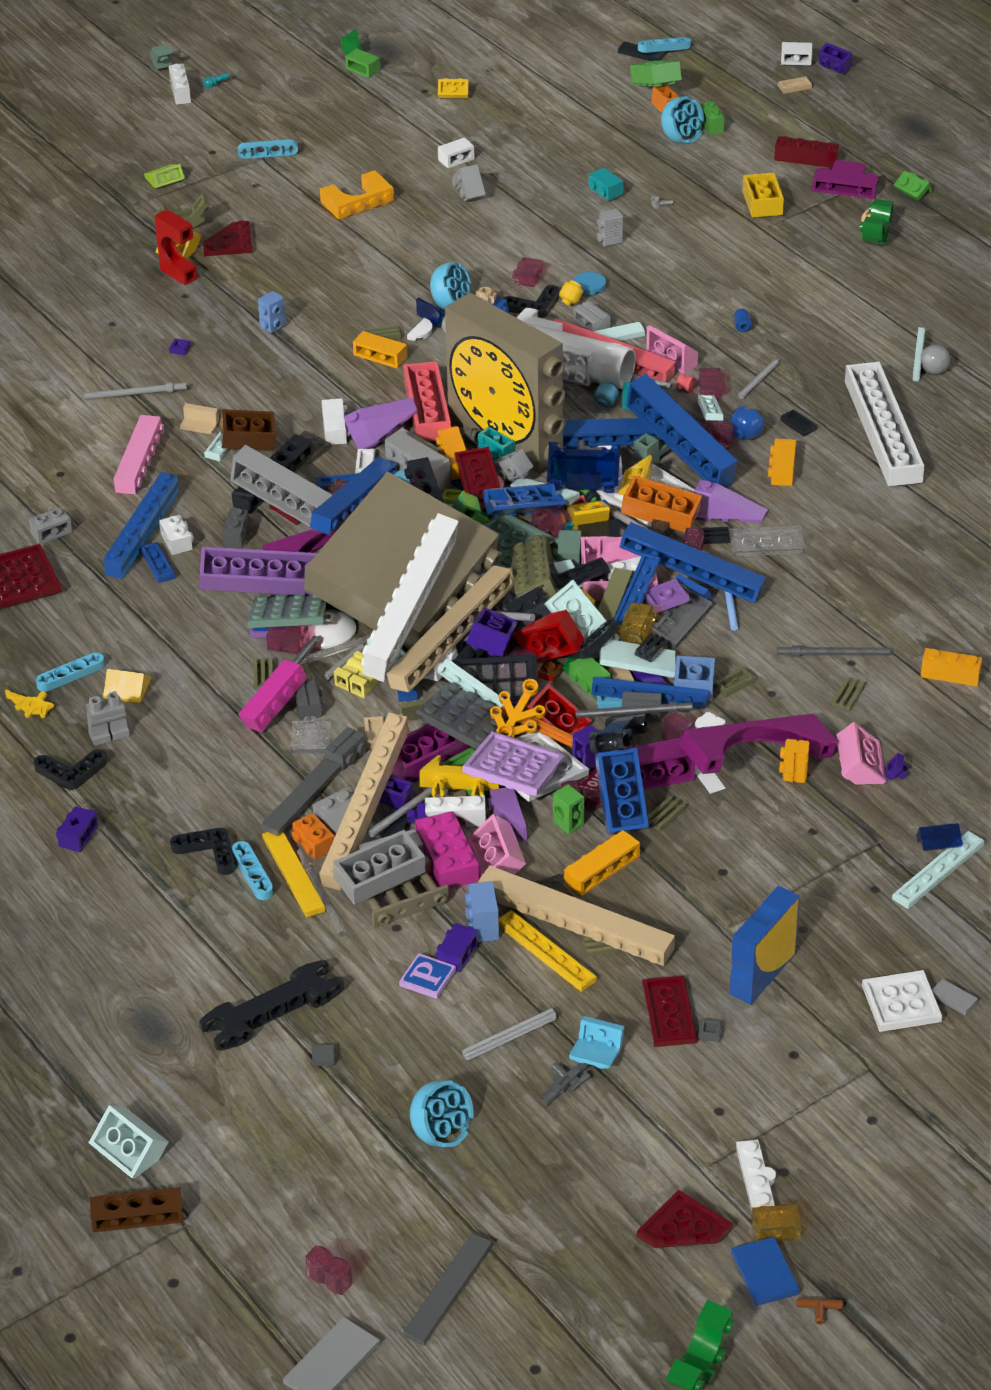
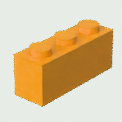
(380, 349)
(782, 462)
(951, 667)

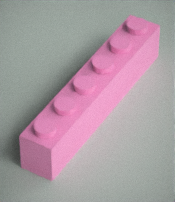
(138, 454)

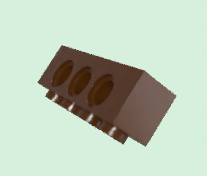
(136, 1209)

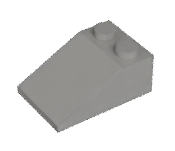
(332, 810)

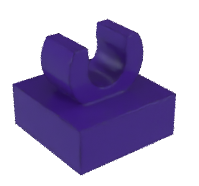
(896, 767)
(413, 815)

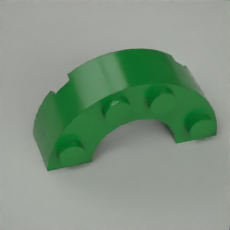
(875, 227)
(705, 1349)

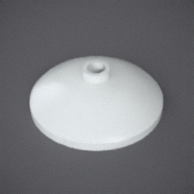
(335, 630)

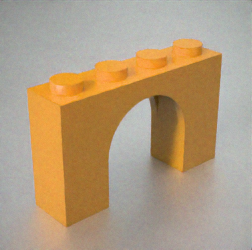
(343, 205)

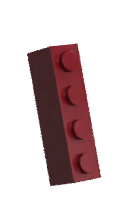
(806, 151)

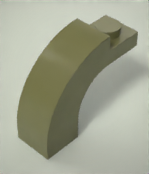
(194, 214)

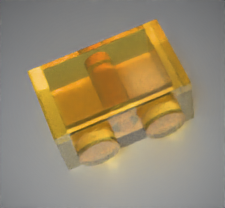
(777, 1222)

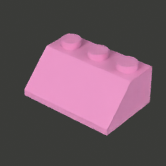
(670, 348)
(860, 756)
(496, 846)

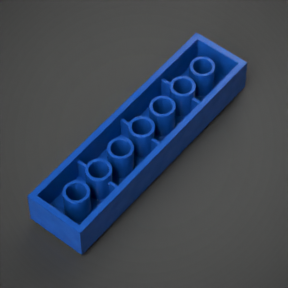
(680, 432)

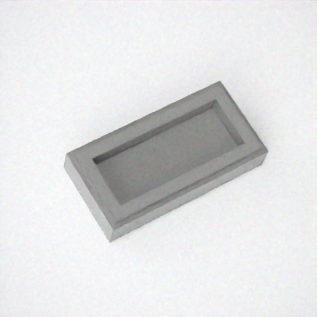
(954, 997)

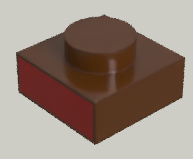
(549, 671)

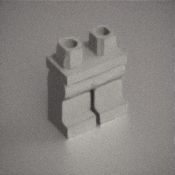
(105, 716)

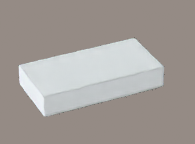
(364, 458)

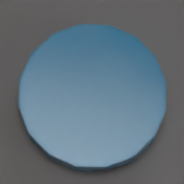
(591, 282)

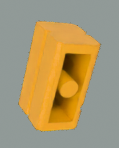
(795, 760)

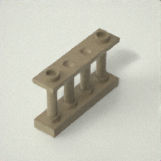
(411, 905)

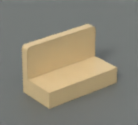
(199, 418)

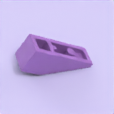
(505, 805)

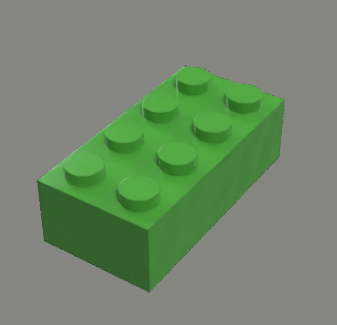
(655, 73)

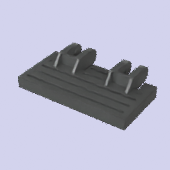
(679, 620)

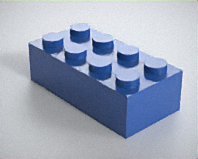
(621, 791)

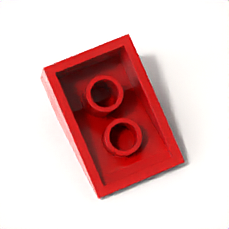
(551, 636)
(558, 711)

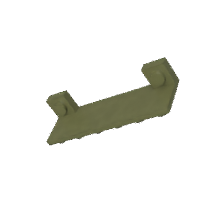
(531, 566)

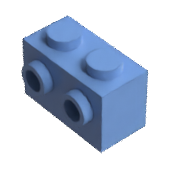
(271, 311)

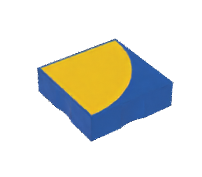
(764, 945)

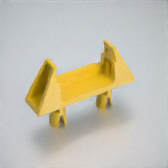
(451, 777)

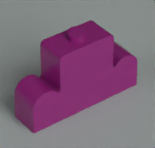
(846, 179)

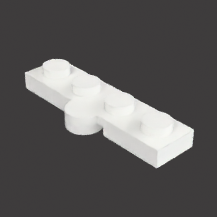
(755, 1174)

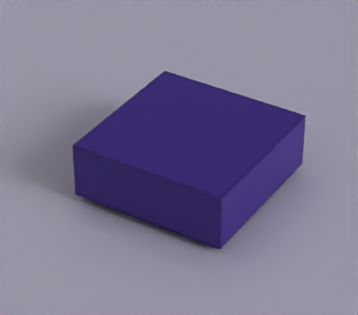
(180, 346)

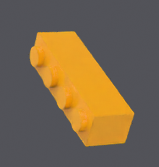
(449, 442)
(602, 862)

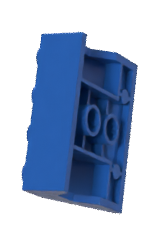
(521, 499)

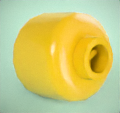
(571, 293)

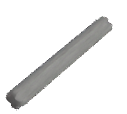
(509, 1034)

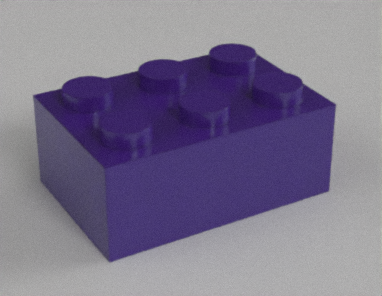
(492, 632)

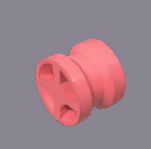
(685, 383)

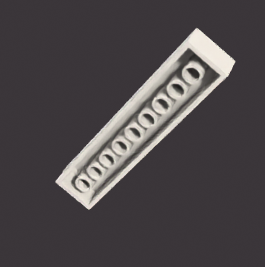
(884, 424)
(409, 597)

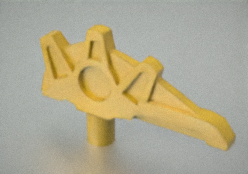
(31, 705)

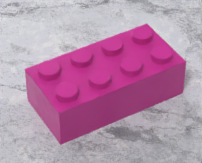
(448, 850)

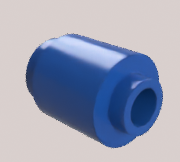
(742, 320)

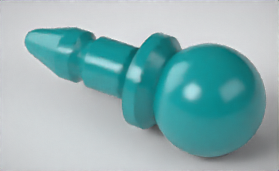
(210, 82)

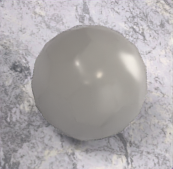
(935, 359)

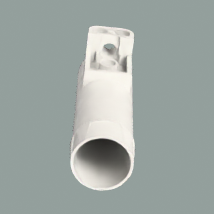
(584, 357)

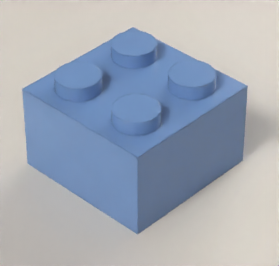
(695, 673)
(482, 910)

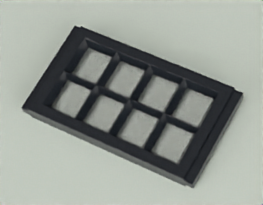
(502, 673)

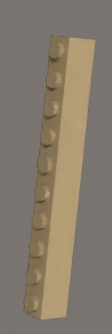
(449, 629)
(366, 794)
(580, 916)

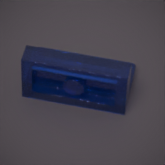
(430, 312)
(939, 837)

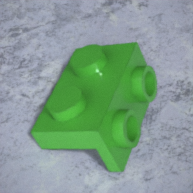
(912, 185)

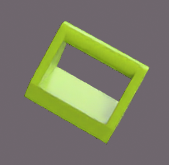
(165, 175)

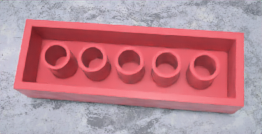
(426, 388)

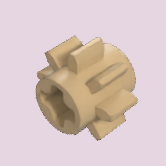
(486, 294)

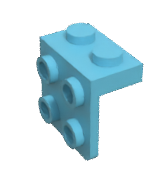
(597, 1043)

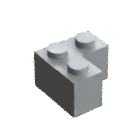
(469, 183)

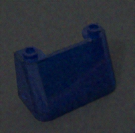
(583, 468)

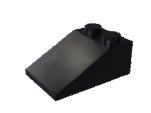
(529, 603)

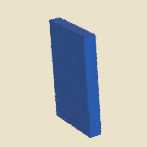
(765, 1271)

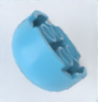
(681, 118)
(449, 283)
(438, 1109)

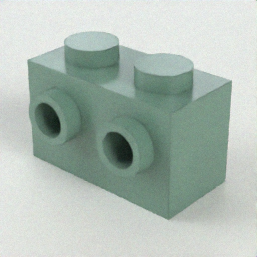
(568, 546)

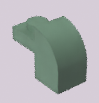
(161, 57)
(649, 445)

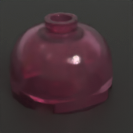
(548, 520)

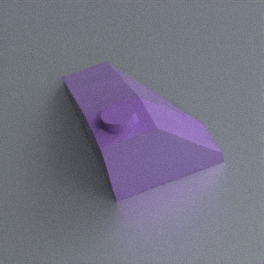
(373, 422)
(725, 504)

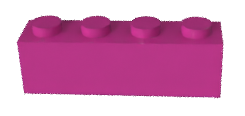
(272, 695)

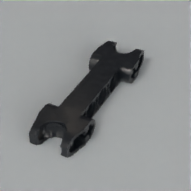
(618, 733)
(240, 1021)

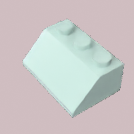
(127, 1141)

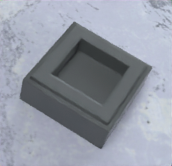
(710, 1030)
(323, 1055)

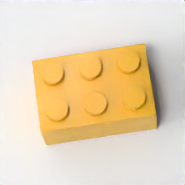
(762, 195)

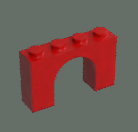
(170, 229)

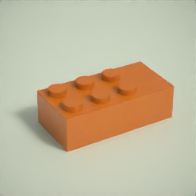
(662, 502)

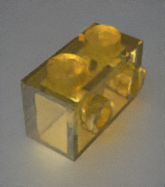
(637, 623)

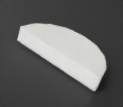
(422, 330)

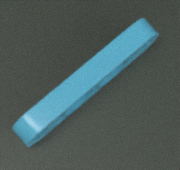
(664, 44)
(268, 152)
(50, 679)
(255, 869)

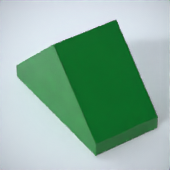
(350, 42)

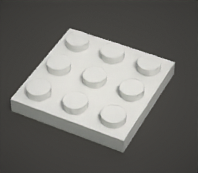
(901, 1000)

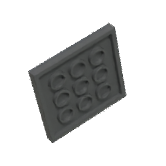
(460, 714)

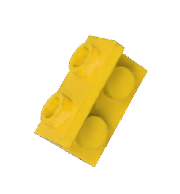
(453, 88)

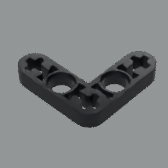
(517, 304)
(595, 640)
(71, 777)
(210, 842)

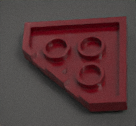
(230, 240)
(683, 1223)

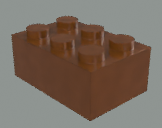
(247, 428)

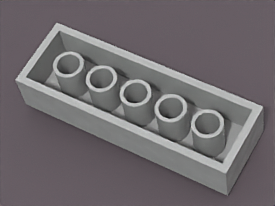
(276, 484)

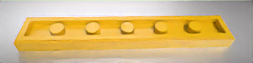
(294, 874)
(546, 951)

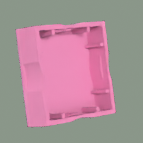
(609, 550)

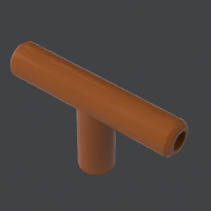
(819, 1305)

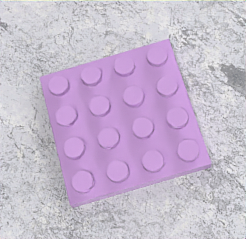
(513, 763)

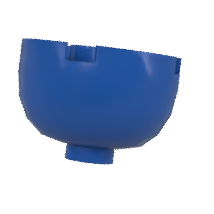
(747, 423)

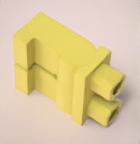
(354, 678)

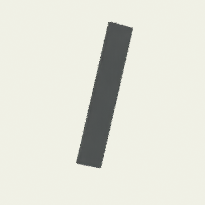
(300, 797)
(447, 1289)

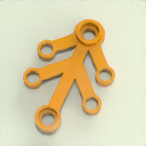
(516, 715)

